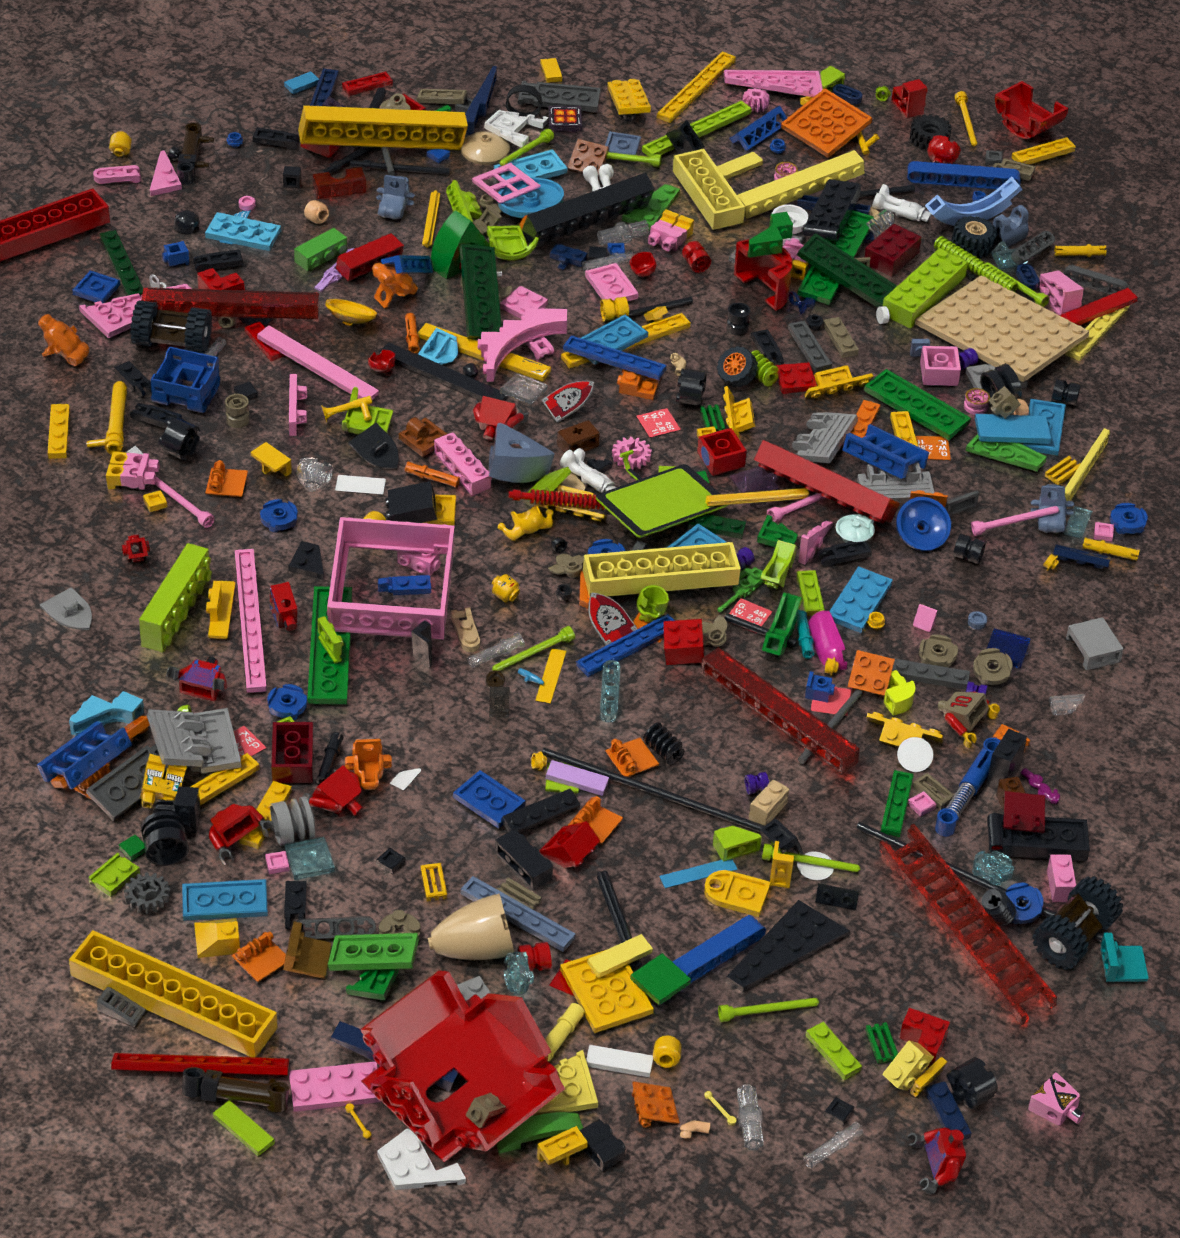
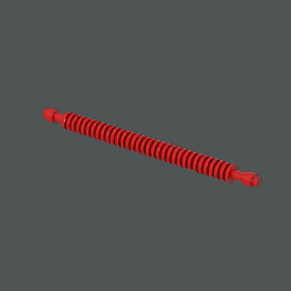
(557, 498)

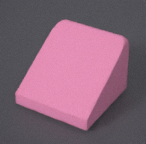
(925, 618)

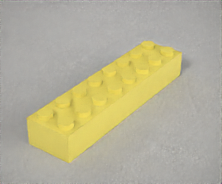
(666, 567)

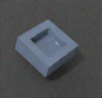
(916, 346)

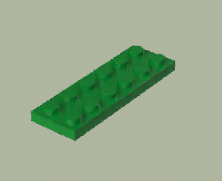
(921, 405)

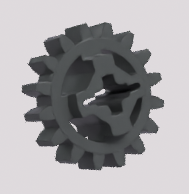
(147, 892)

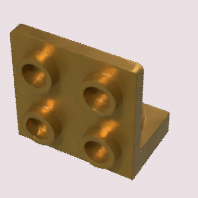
(306, 954)

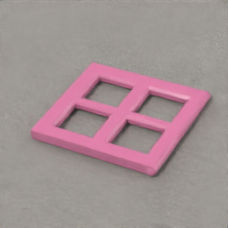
(491, 190)

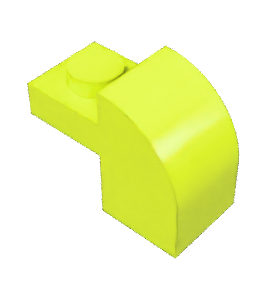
(899, 695)

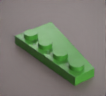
(660, 200)
(1008, 452)

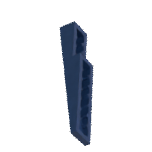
(481, 101)
(352, 1038)

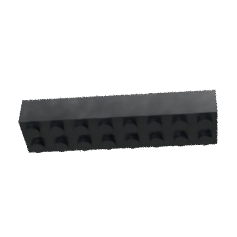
(588, 209)

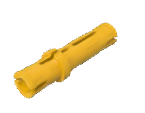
(1087, 250)
(1111, 549)

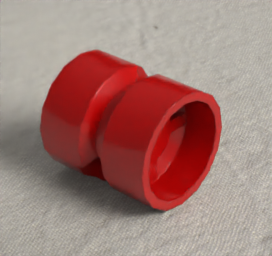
(696, 257)
(538, 956)

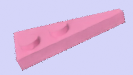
(165, 177)
(813, 540)

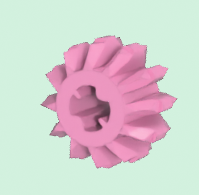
(756, 99)

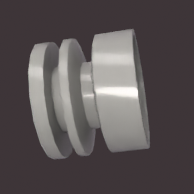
(294, 820)

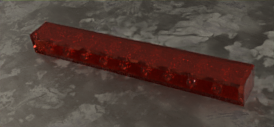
(237, 302)
(780, 710)

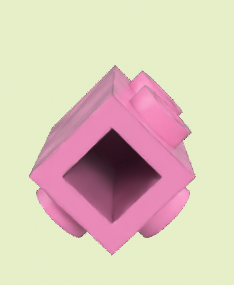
(422, 562)

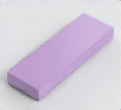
(577, 777)

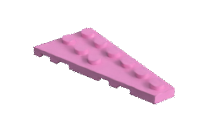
(793, 82)
(116, 315)

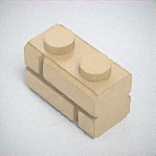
(769, 803)

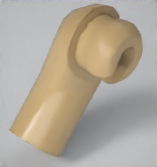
(679, 362)

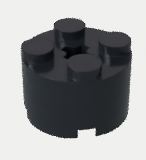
(692, 387)
(179, 438)
(972, 1083)

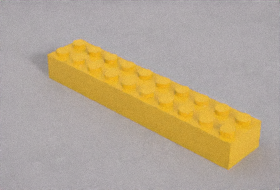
(382, 127)
(174, 994)

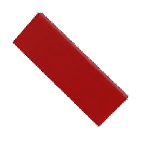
(367, 83)
(252, 331)

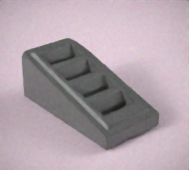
(110, 998)

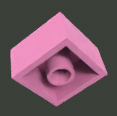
(940, 365)

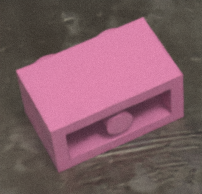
(1060, 877)

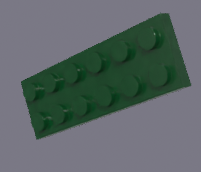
(846, 270)
(480, 290)

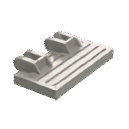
(826, 437)
(894, 487)
(176, 737)
(222, 741)

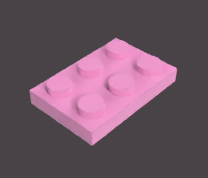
(611, 282)

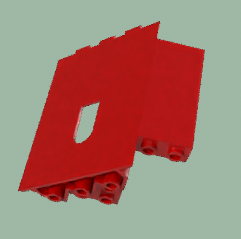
(484, 1039)

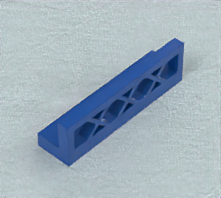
(757, 125)
(410, 264)

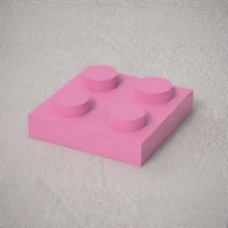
(521, 299)

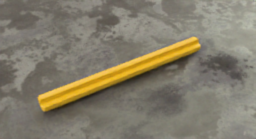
(757, 497)

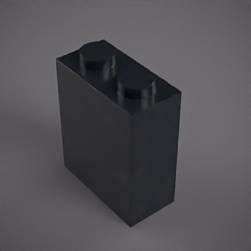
(412, 503)
(1006, 758)

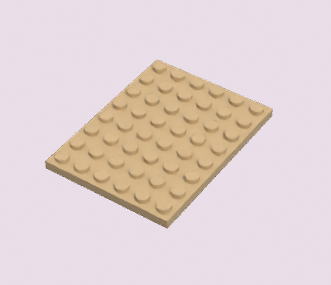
(1002, 327)

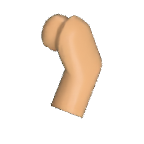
(695, 1126)

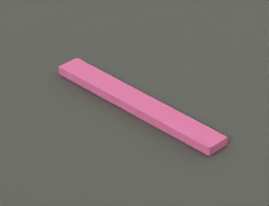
(315, 362)

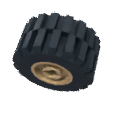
(974, 235)

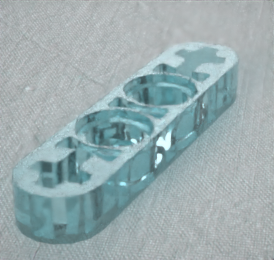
(610, 691)

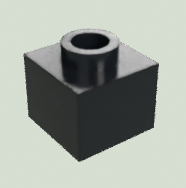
(292, 177)

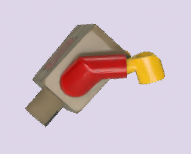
(965, 711)

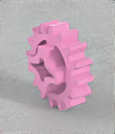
(640, 455)

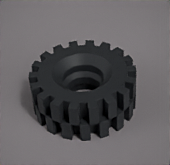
(926, 127)

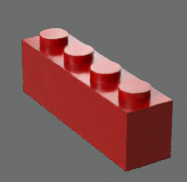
(361, 259)

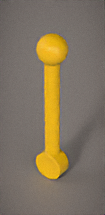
(350, 1109)

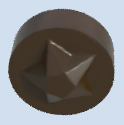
(495, 679)

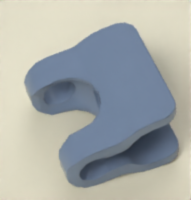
(1012, 228)

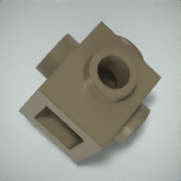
(1004, 402)

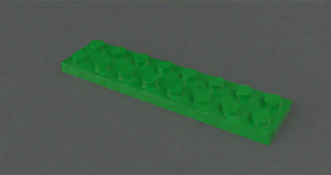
(818, 284)
(327, 679)

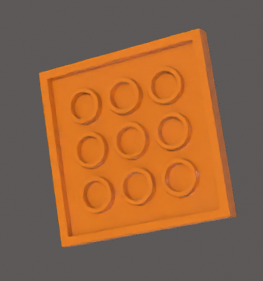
(826, 122)

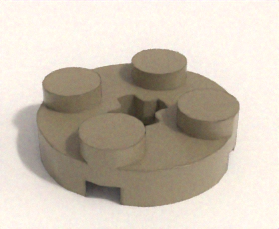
(947, 654)
(990, 676)
(399, 920)

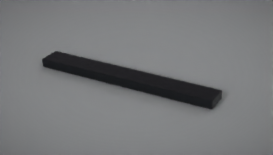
(443, 374)

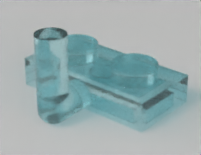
(1002, 256)

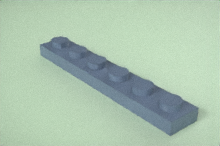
(522, 915)

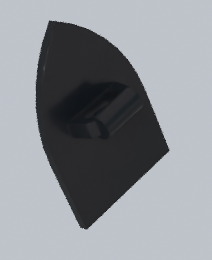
(376, 447)

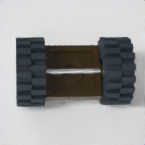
(171, 327)
(1066, 935)

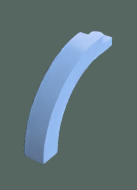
(983, 208)

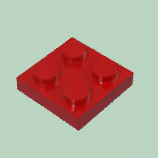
(795, 377)

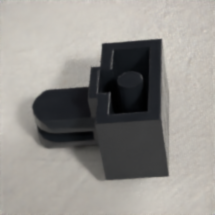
(186, 805)

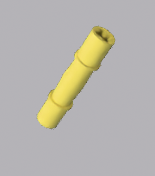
(564, 1026)

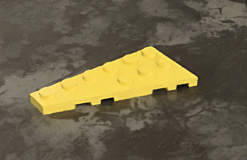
(578, 1085)

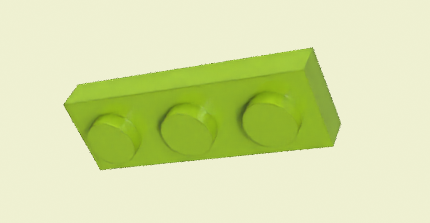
(833, 1050)

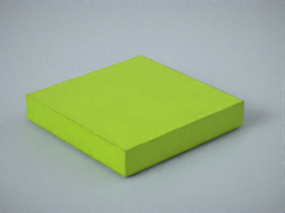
(552, 480)

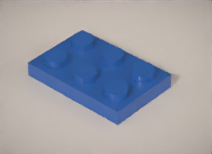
(488, 798)

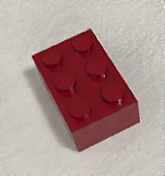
(893, 249)
(292, 752)

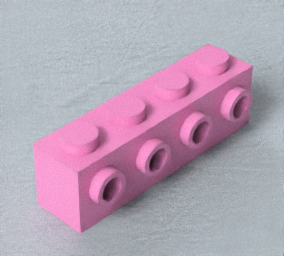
(462, 463)

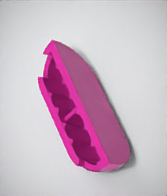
(827, 638)

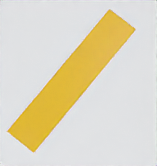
(551, 675)

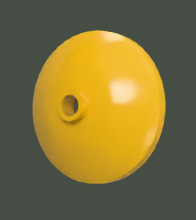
(350, 311)

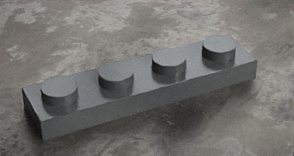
(809, 346)
(932, 674)

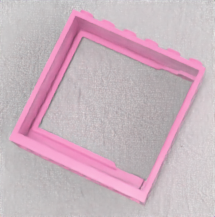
(396, 537)

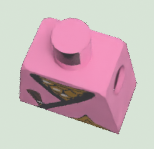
(1056, 1101)

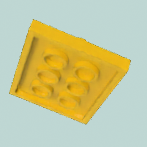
(606, 999)

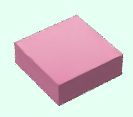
(1103, 531)
(922, 804)
(277, 862)

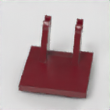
(1024, 812)

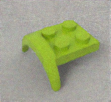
(509, 242)
(355, 422)

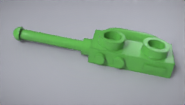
(745, 586)

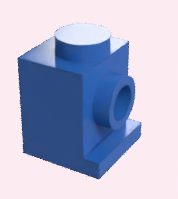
(176, 254)
(819, 688)

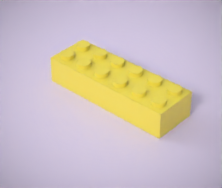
(708, 189)

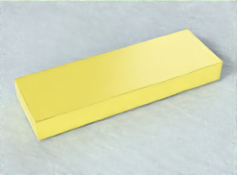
(740, 165)
(619, 955)

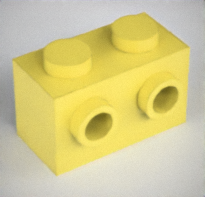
(908, 1065)

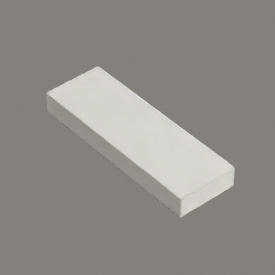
(619, 1061)

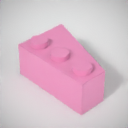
(1063, 292)

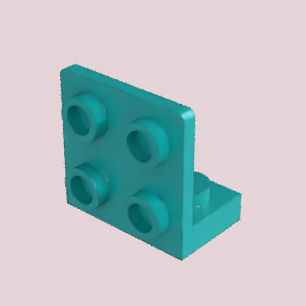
(1122, 962)

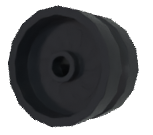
(1001, 376)

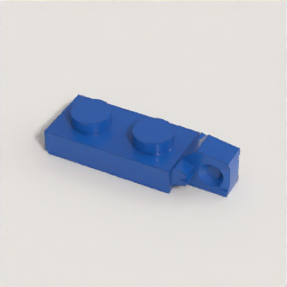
(405, 585)

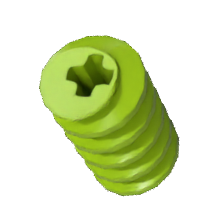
(767, 371)

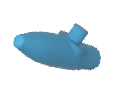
(530, 676)

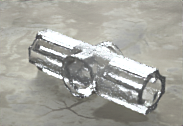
(623, 232)
(750, 1117)

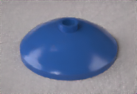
(930, 516)

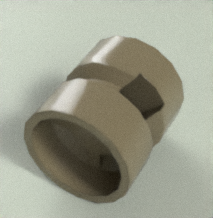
(237, 410)

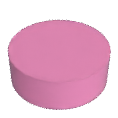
(247, 203)

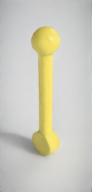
(731, 1119)

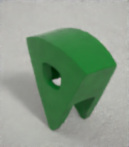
(446, 247)

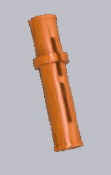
(412, 337)
(428, 473)

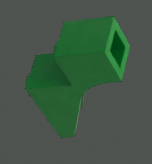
(771, 239)
(783, 624)

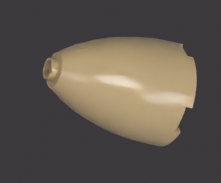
(474, 932)

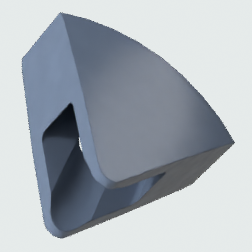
(517, 464)

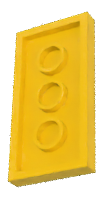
(629, 97)

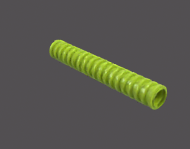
(975, 265)

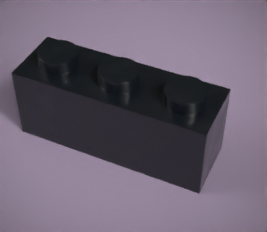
(524, 859)

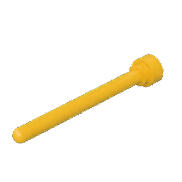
(961, 100)

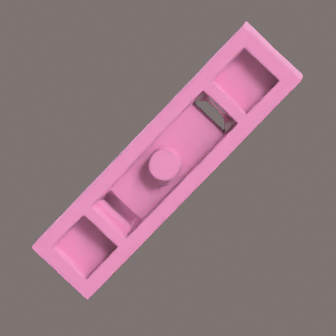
(296, 416)

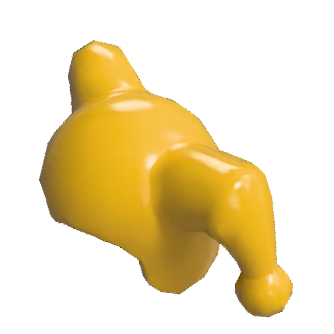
(527, 523)

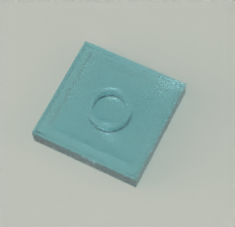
(309, 858)

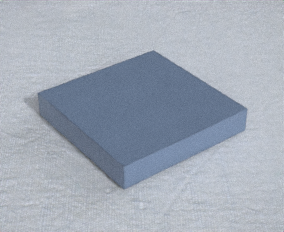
(623, 143)

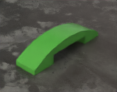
(538, 1128)

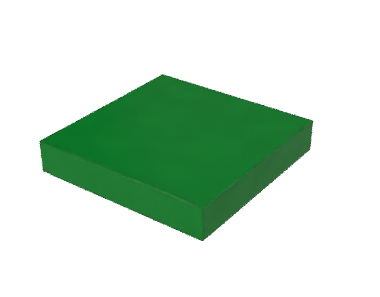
(660, 979)

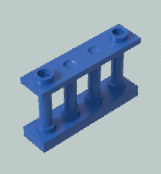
(885, 451)
(84, 754)

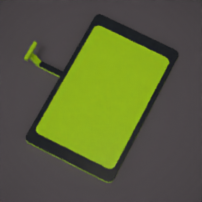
(658, 499)

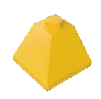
(217, 937)

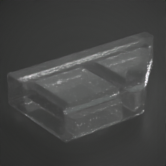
(1065, 703)

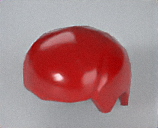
(643, 264)
(383, 362)

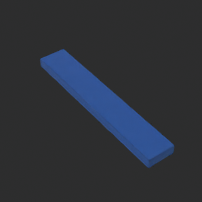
(615, 357)
(624, 646)

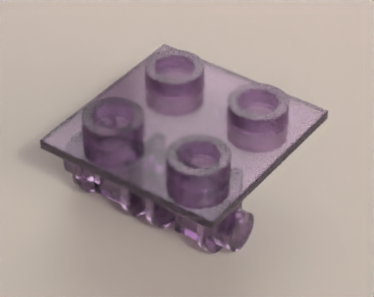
(754, 480)

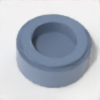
(977, 620)

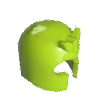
(652, 603)

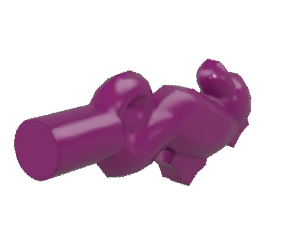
(1043, 789)

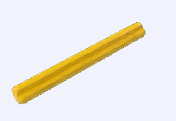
(431, 219)

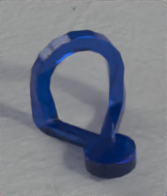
(808, 302)

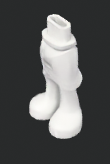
(605, 174)
(900, 207)
(588, 475)

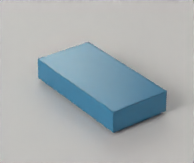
(301, 82)

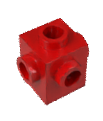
(143, 548)

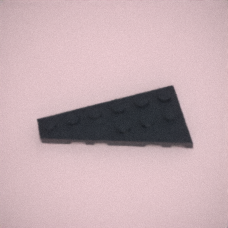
(786, 944)

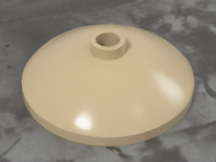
(485, 148)

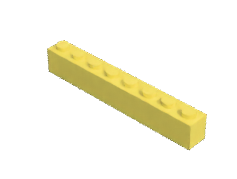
(801, 183)

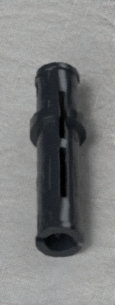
(331, 752)

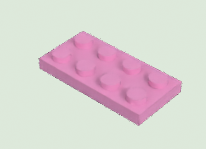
(331, 1086)

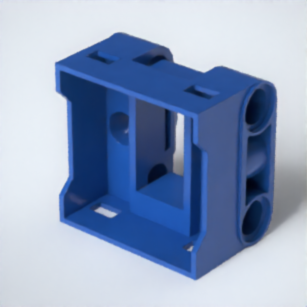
(193, 367)

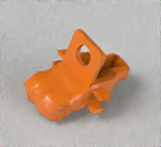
(392, 283)
(63, 340)
(368, 762)

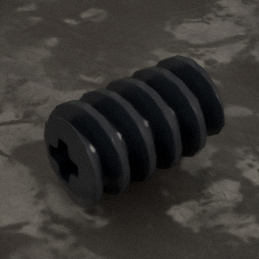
(663, 743)
(999, 906)

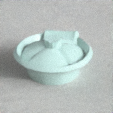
(855, 528)

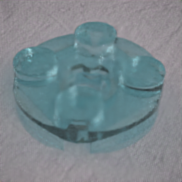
(984, 867)
(517, 974)

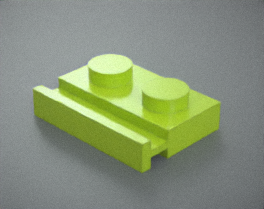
(329, 639)
(114, 874)

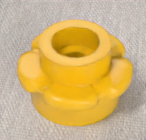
(1051, 562)
(876, 620)
(831, 666)
(538, 761)

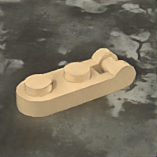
(466, 629)

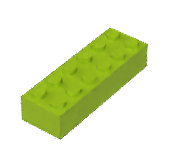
(925, 287)
(175, 597)

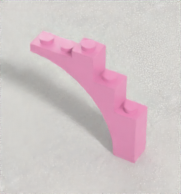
(533, 324)

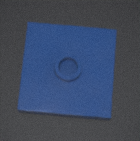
(96, 287)

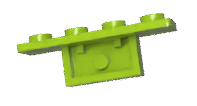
(463, 201)

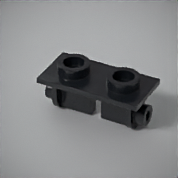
(837, 896)

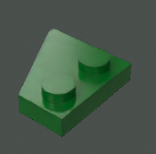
(772, 532)
(373, 984)

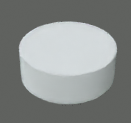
(882, 315)

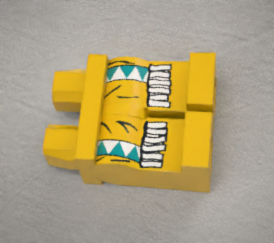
(157, 788)

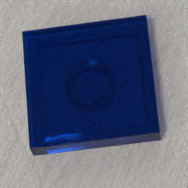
(1011, 644)

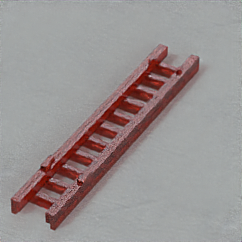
(978, 914)

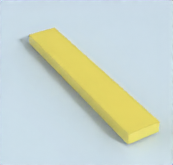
(1096, 329)
(1087, 464)

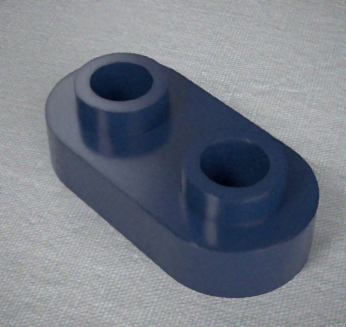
(848, 94)
(1027, 276)

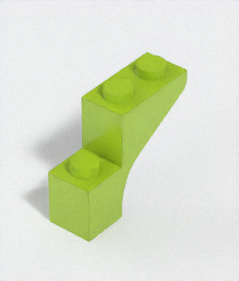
(777, 568)

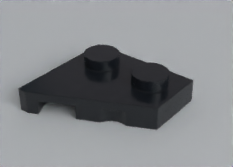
(307, 561)

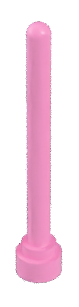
(777, 513)
(204, 518)
(980, 527)

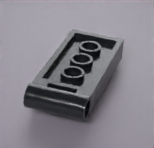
(833, 209)
(1060, 837)

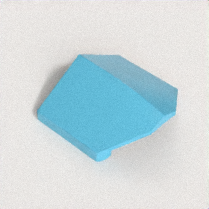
(440, 347)

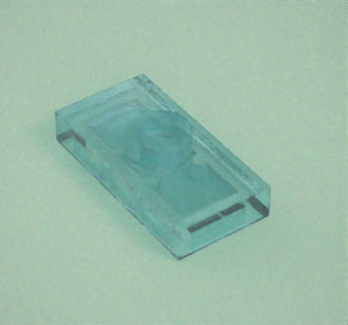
(1078, 522)

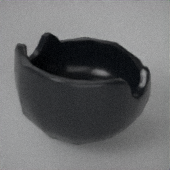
(186, 222)

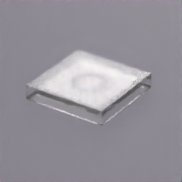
(523, 388)

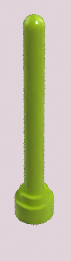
(545, 137)
(653, 160)
(1039, 298)
(565, 635)
(768, 852)
(727, 1012)

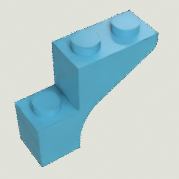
(123, 709)

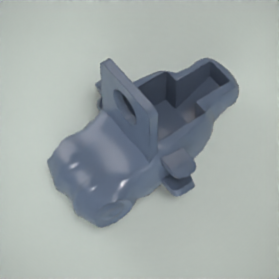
(394, 197)
(1052, 496)

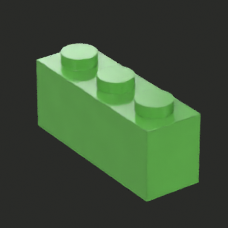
(320, 249)

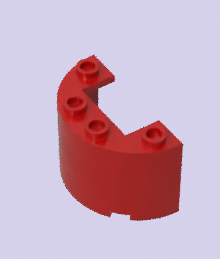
(1024, 116)
(771, 269)

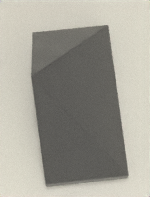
(962, 502)

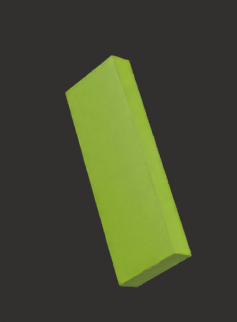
(810, 592)
(243, 1128)

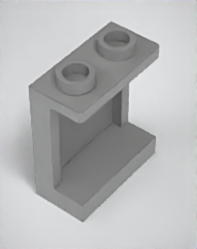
(1096, 643)

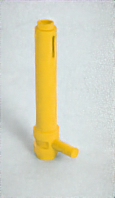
(114, 435)

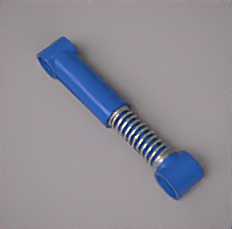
(968, 787)

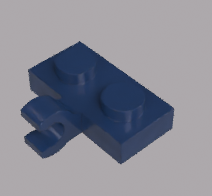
(567, 255)

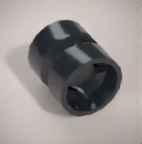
(738, 319)
(1066, 392)
(969, 548)

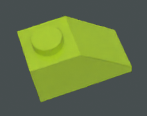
(831, 77)
(735, 842)

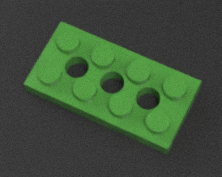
(364, 959)

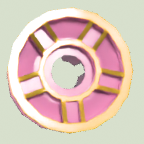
(784, 169)
(976, 401)

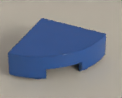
(438, 155)
(616, 248)

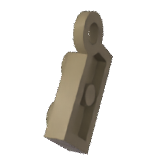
(1026, 171)

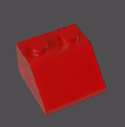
(571, 845)

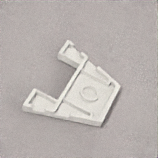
(508, 124)
(411, 1167)

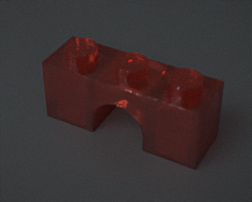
(328, 187)

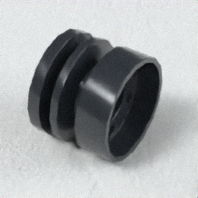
(164, 838)

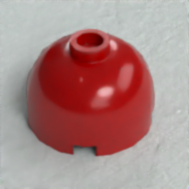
(942, 150)

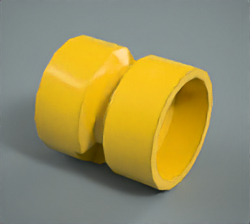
(613, 309)

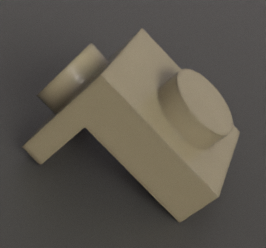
(489, 218)
(484, 1108)

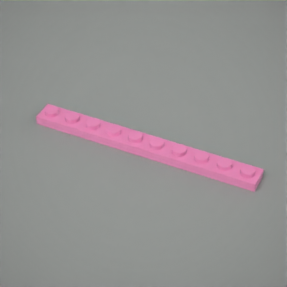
(250, 621)

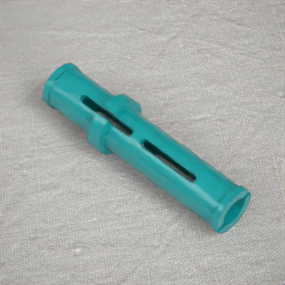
(805, 639)

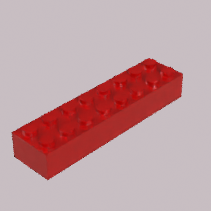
(52, 223)
(826, 481)

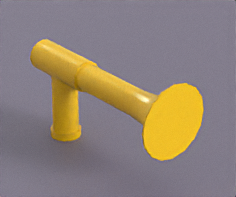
(864, 145)
(362, 402)

